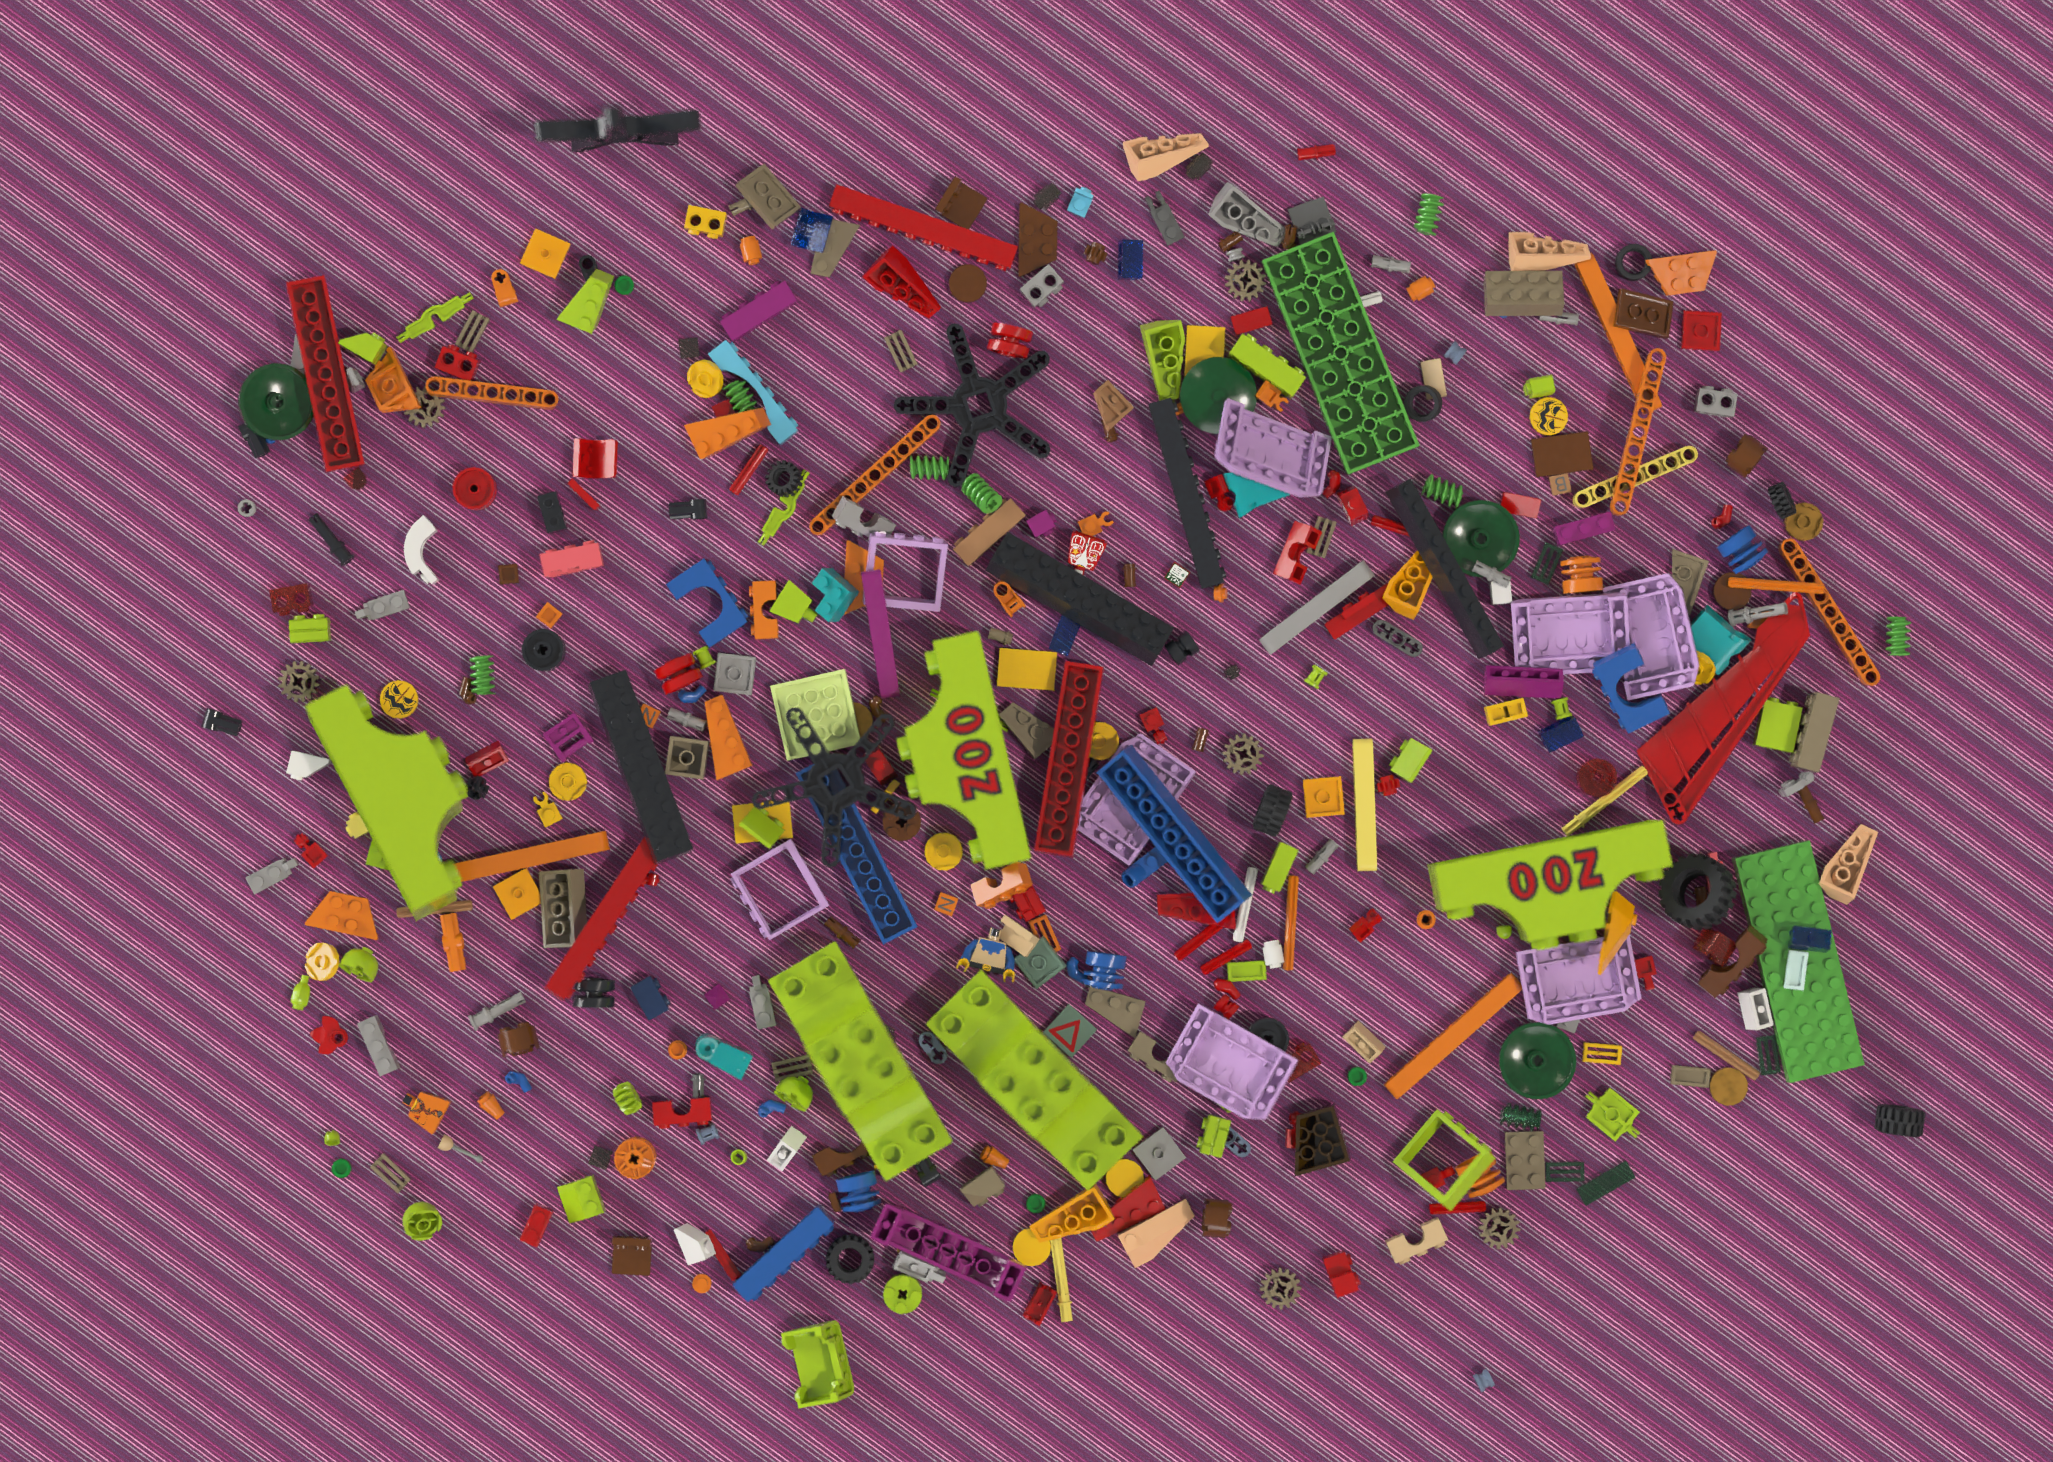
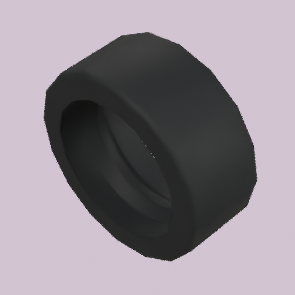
(1619, 262)
(1408, 403)

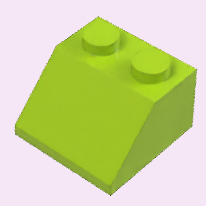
(366, 346)
(1409, 760)
(762, 826)
(581, 1199)

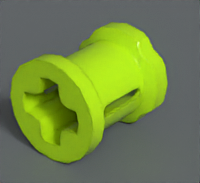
(704, 657)
(1315, 676)
(1561, 708)

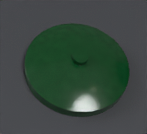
(1209, 386)
(275, 402)
(1482, 533)
(1537, 1060)

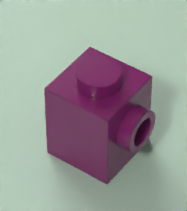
(1042, 524)

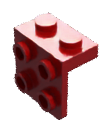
(595, 458)

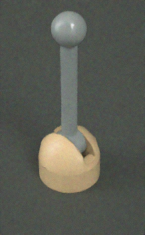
(447, 1144)

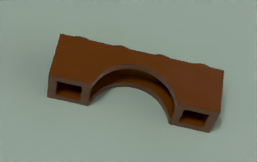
(1717, 978)
(829, 1159)

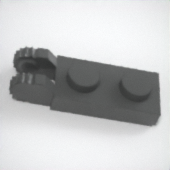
(1165, 220)

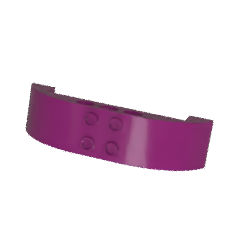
(949, 1250)

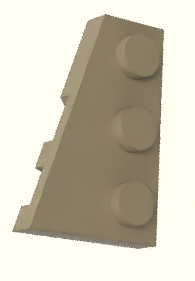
(837, 242)
(1688, 573)
(1029, 730)
(1117, 1008)

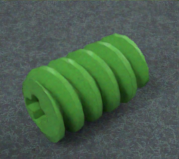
(1428, 214)
(739, 396)
(929, 467)
(1442, 490)
(981, 493)
(1898, 636)
(482, 675)

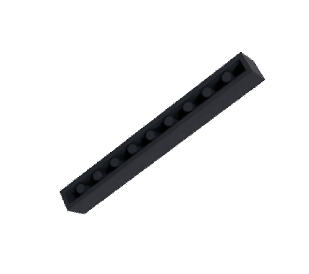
(1186, 493)
(1444, 568)

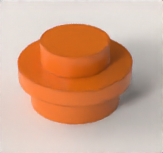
(1220, 593)
(677, 1049)
(701, 1283)

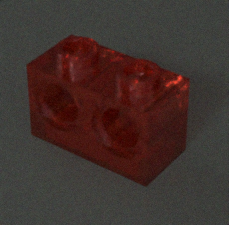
(291, 594)
(1303, 1066)

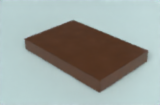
(1643, 313)
(1561, 454)

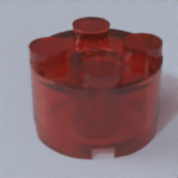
(1605, 783)
(1715, 945)

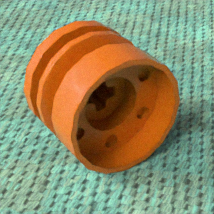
(1581, 575)
(637, 1146)
(1486, 1182)

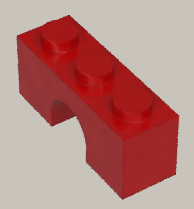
(1300, 538)
(665, 1114)

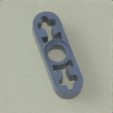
(1241, 1141)

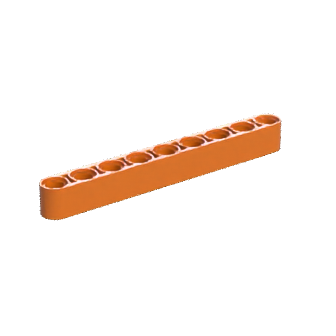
(1619, 338)
(1643, 424)
(879, 466)
(1837, 617)
(533, 856)
(1453, 1036)

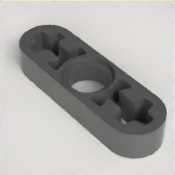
(1412, 640)

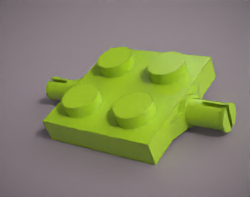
(1612, 1114)

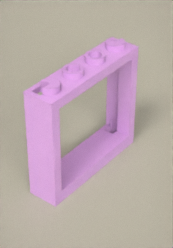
(915, 541)
(747, 898)

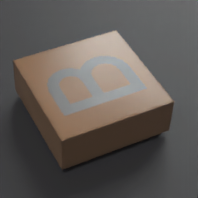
(1559, 484)

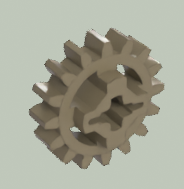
(1253, 281)
(436, 403)
(291, 671)
(1238, 763)
(1511, 1224)
(1272, 1291)

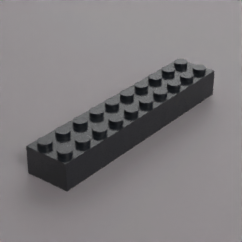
(1079, 599)
(640, 767)

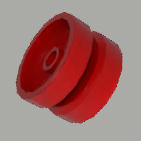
(1009, 342)
(482, 497)
(677, 672)

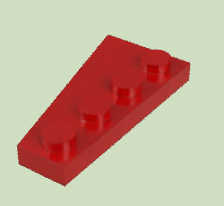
(1189, 908)
(1131, 1209)

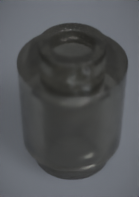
(1198, 167)
(1046, 196)

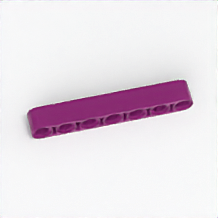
(880, 633)

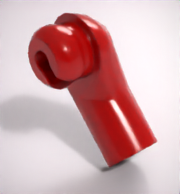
(1334, 483)
(1723, 519)
(1228, 987)

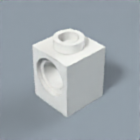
(1500, 594)

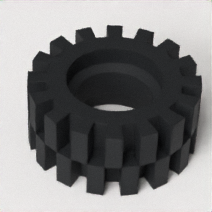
(791, 486)
(1782, 500)

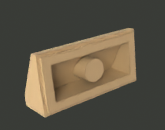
(1433, 376)
(1364, 1042)

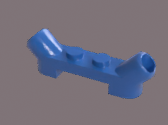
(1143, 868)

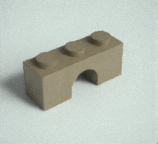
(1142, 1048)

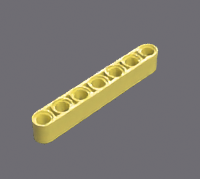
(1644, 475)
(1364, 805)

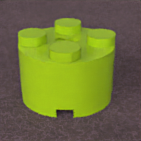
(902, 1304)

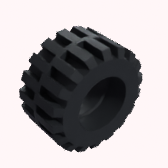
(1272, 810)
(1899, 1120)
(838, 1271)

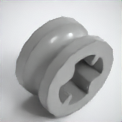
(1235, 255)
(251, 511)

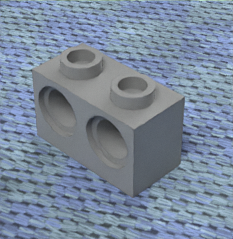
(1038, 282)
(1715, 407)

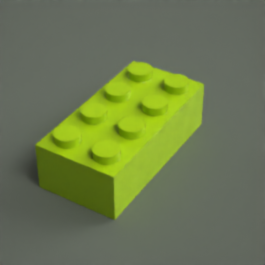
(1267, 366)

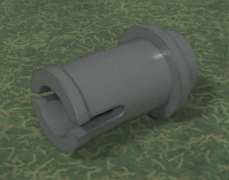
(698, 1084)

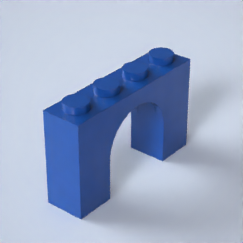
(703, 575)
(1632, 714)

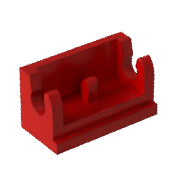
(1039, 1303)

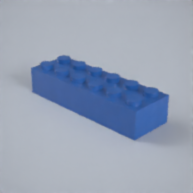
(783, 1253)

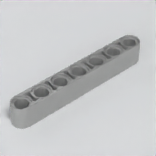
(1316, 607)

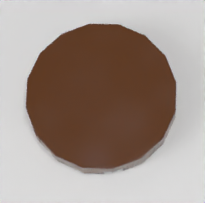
(967, 283)
(1729, 597)

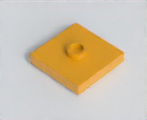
(545, 253)
(1323, 797)
(518, 893)

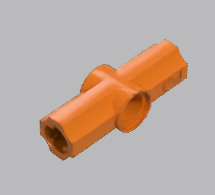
(453, 942)

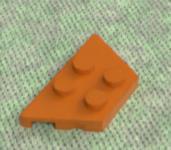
(1683, 272)
(391, 386)
(855, 564)
(344, 915)

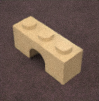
(1432, 1236)

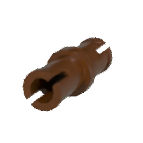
(1810, 804)
(842, 932)

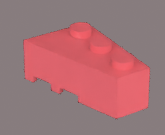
(571, 559)

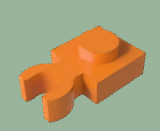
(1270, 396)
(1092, 525)

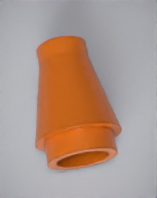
(1430, 922)
(490, 1105)
(993, 1157)

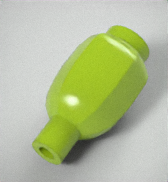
(301, 994)

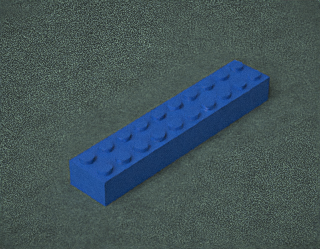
(1174, 833)
(866, 867)

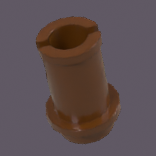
(1289, 236)
(1230, 241)
(1110, 436)
(1129, 575)
(1200, 739)
(1700, 894)

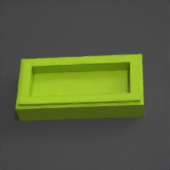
(1246, 971)

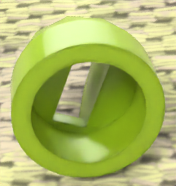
(1504, 931)
(332, 1139)
(736, 1160)

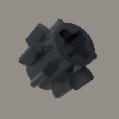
(477, 787)

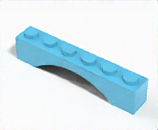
(728, 361)

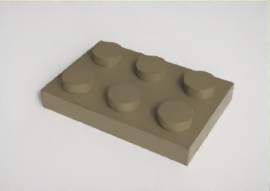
(768, 196)
(1524, 1160)

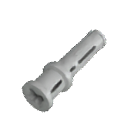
(1748, 614)
(488, 1014)

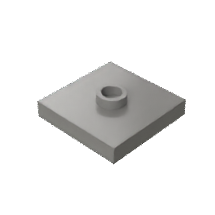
(734, 674)
(1159, 1153)

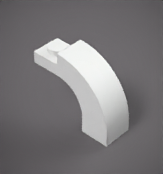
(413, 549)

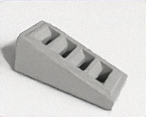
(354, 380)

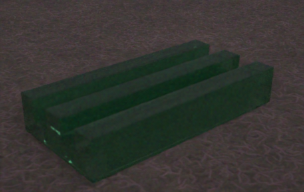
(1540, 578)
(1767, 1053)
(1570, 1171)

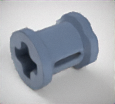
(707, 1133)

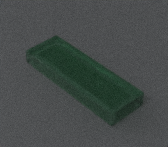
(1605, 1183)

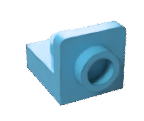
(1080, 202)

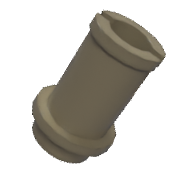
(742, 205)
(1000, 636)

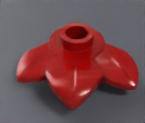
(326, 1035)

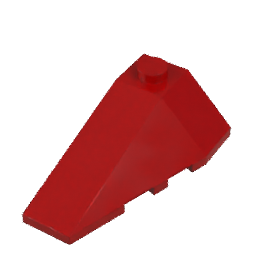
(898, 278)

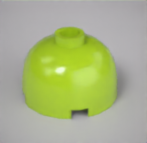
(360, 963)
(795, 1091)
(421, 1221)

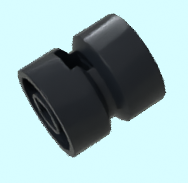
(1182, 648)

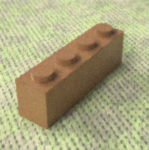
(989, 532)

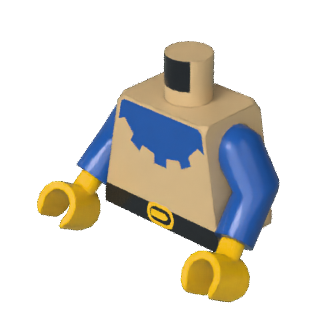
(989, 955)

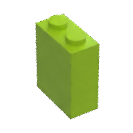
(1778, 725)
(1278, 867)

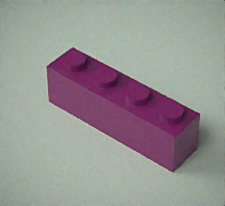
(758, 311)
(1523, 681)

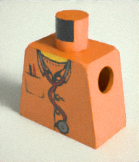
(427, 1109)

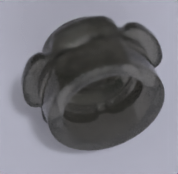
(1232, 672)

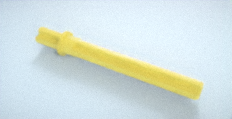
(1604, 801)
(1061, 1280)

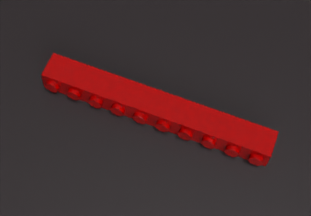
(923, 227)
(601, 923)

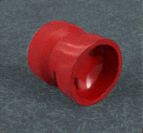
(1226, 1007)

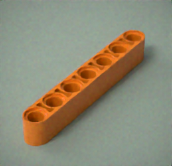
(501, 390)

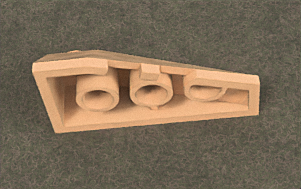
(1156, 156)
(1541, 254)
(1845, 870)
(1151, 1235)

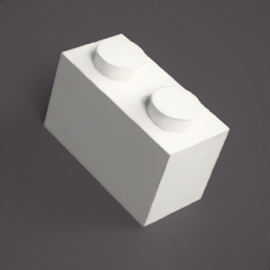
(1755, 1008)

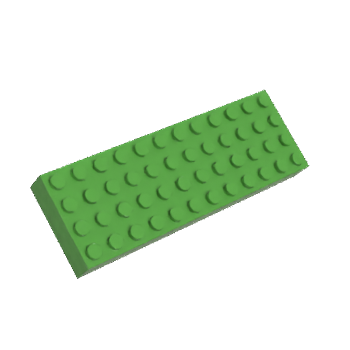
(1340, 353)
(1811, 1025)

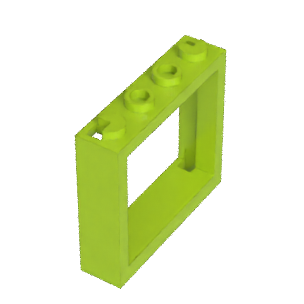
(1468, 1177)

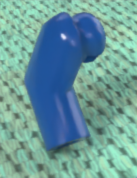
(691, 697)
(1073, 971)
(518, 1078)
(770, 1106)

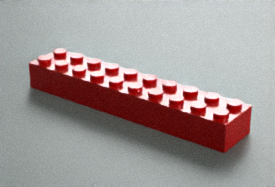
(325, 373)
(1069, 759)

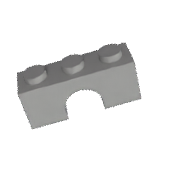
(848, 515)
(375, 1040)

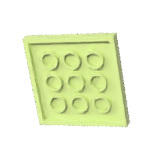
(827, 705)

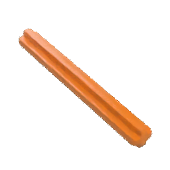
(1776, 585)
(1290, 923)

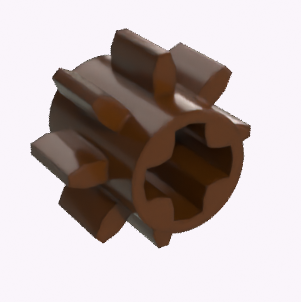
(1095, 253)

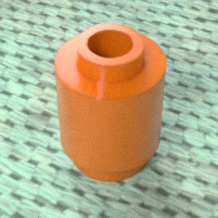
(750, 250)
(1420, 288)

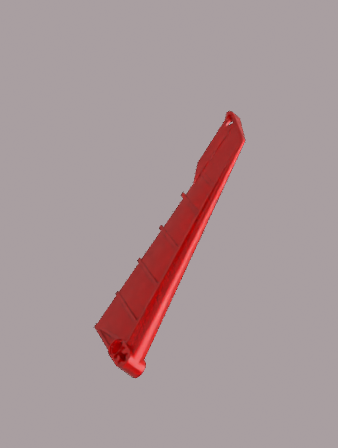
(1693, 730)

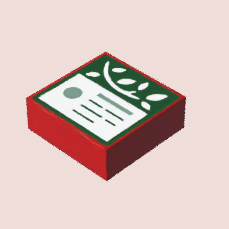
(1177, 575)

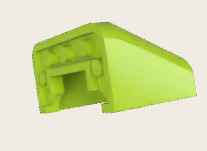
(820, 1363)

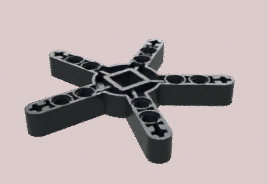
(619, 128)
(973, 386)
(851, 768)

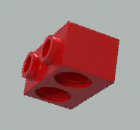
(456, 368)

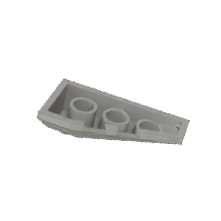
(1240, 214)

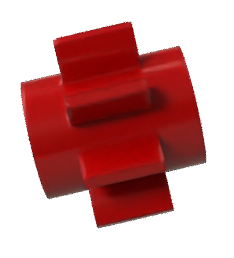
(1388, 785)

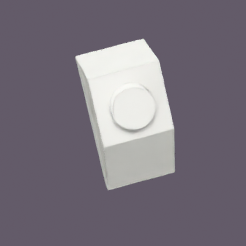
(305, 765)
(786, 1148)
(694, 1244)

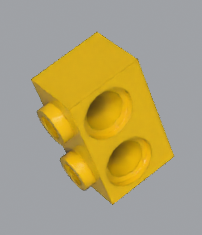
(706, 216)
(1505, 711)

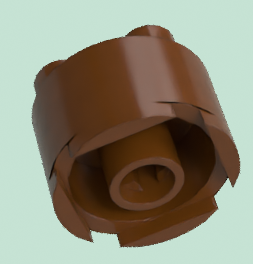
(1746, 456)
(895, 831)
(518, 1040)
(1215, 1218)

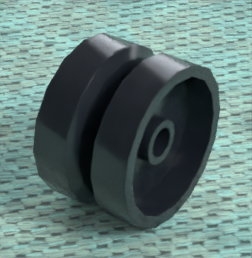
(532, 650)
(594, 993)
(1272, 1027)

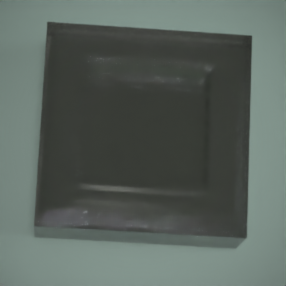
(689, 348)
(600, 1157)

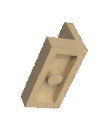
(1017, 936)

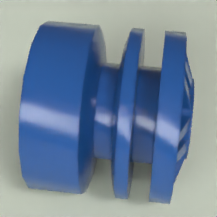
(1742, 549)
(1104, 970)
(858, 1191)

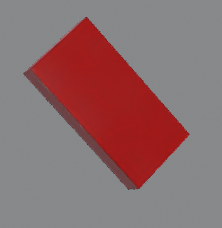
(1251, 320)
(584, 495)

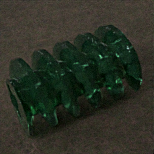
(1521, 1116)

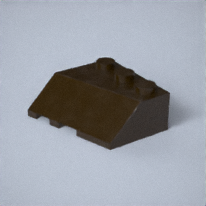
(1319, 1140)

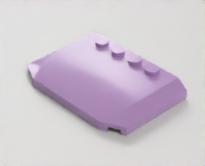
(1272, 451)
(1569, 630)
(1662, 635)
(1109, 822)
(1565, 981)
(1230, 1064)

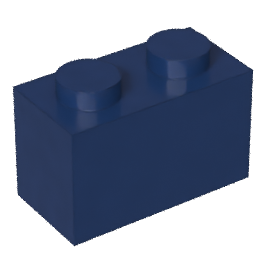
(650, 997)

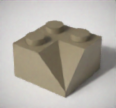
(687, 757)
(983, 1185)

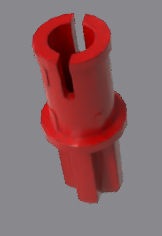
(1316, 152)

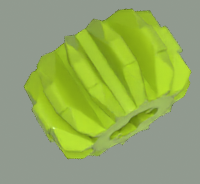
(627, 1098)

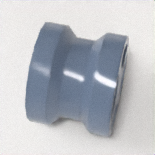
(1455, 352)
(1484, 1380)

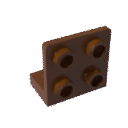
(960, 204)
(631, 1255)

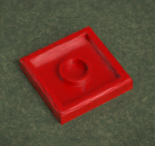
(1701, 330)

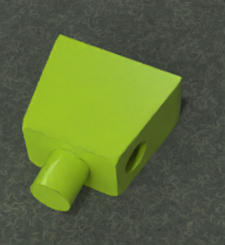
(793, 604)

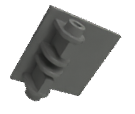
(1312, 220)

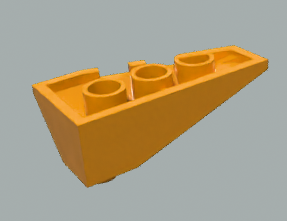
(1408, 587)
(1617, 928)
(1079, 1214)

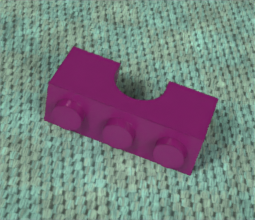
(1583, 528)

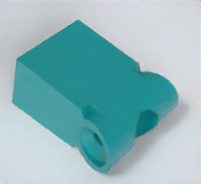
(1250, 493)
(1717, 638)
(723, 1054)

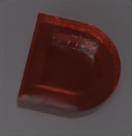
(356, 479)

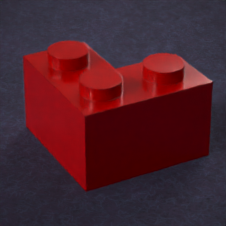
(1340, 1273)

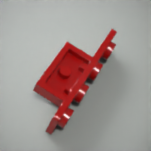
(1357, 613)

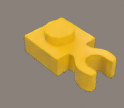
(549, 812)

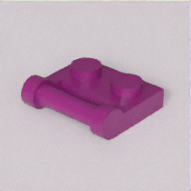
(565, 731)

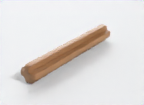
(452, 907)
(1726, 1055)

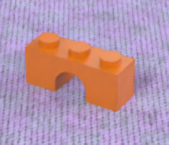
(763, 592)
(1015, 880)

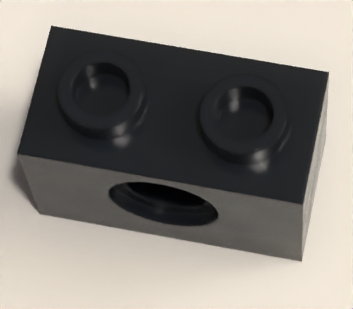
(552, 512)

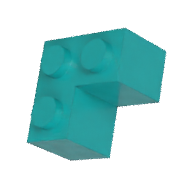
(838, 594)

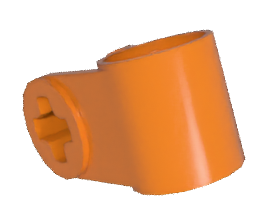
(504, 291)
(1009, 599)

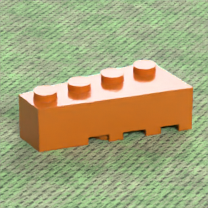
(722, 432)
(726, 742)

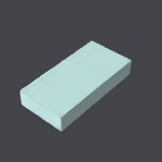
(1796, 970)

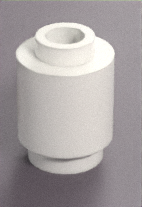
(1273, 954)

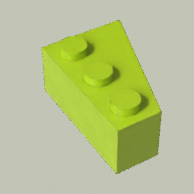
(587, 305)

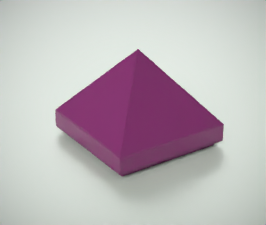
(717, 996)

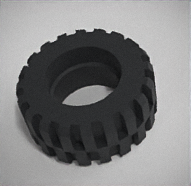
(1715, 905)

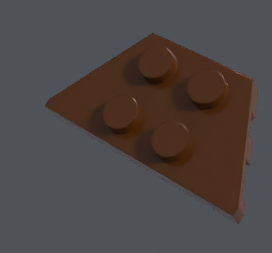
(1036, 239)

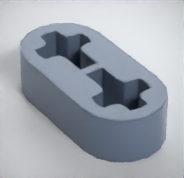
(928, 1049)

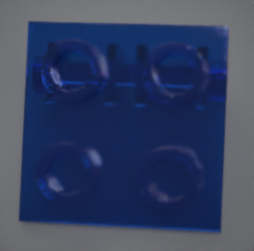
(811, 230)

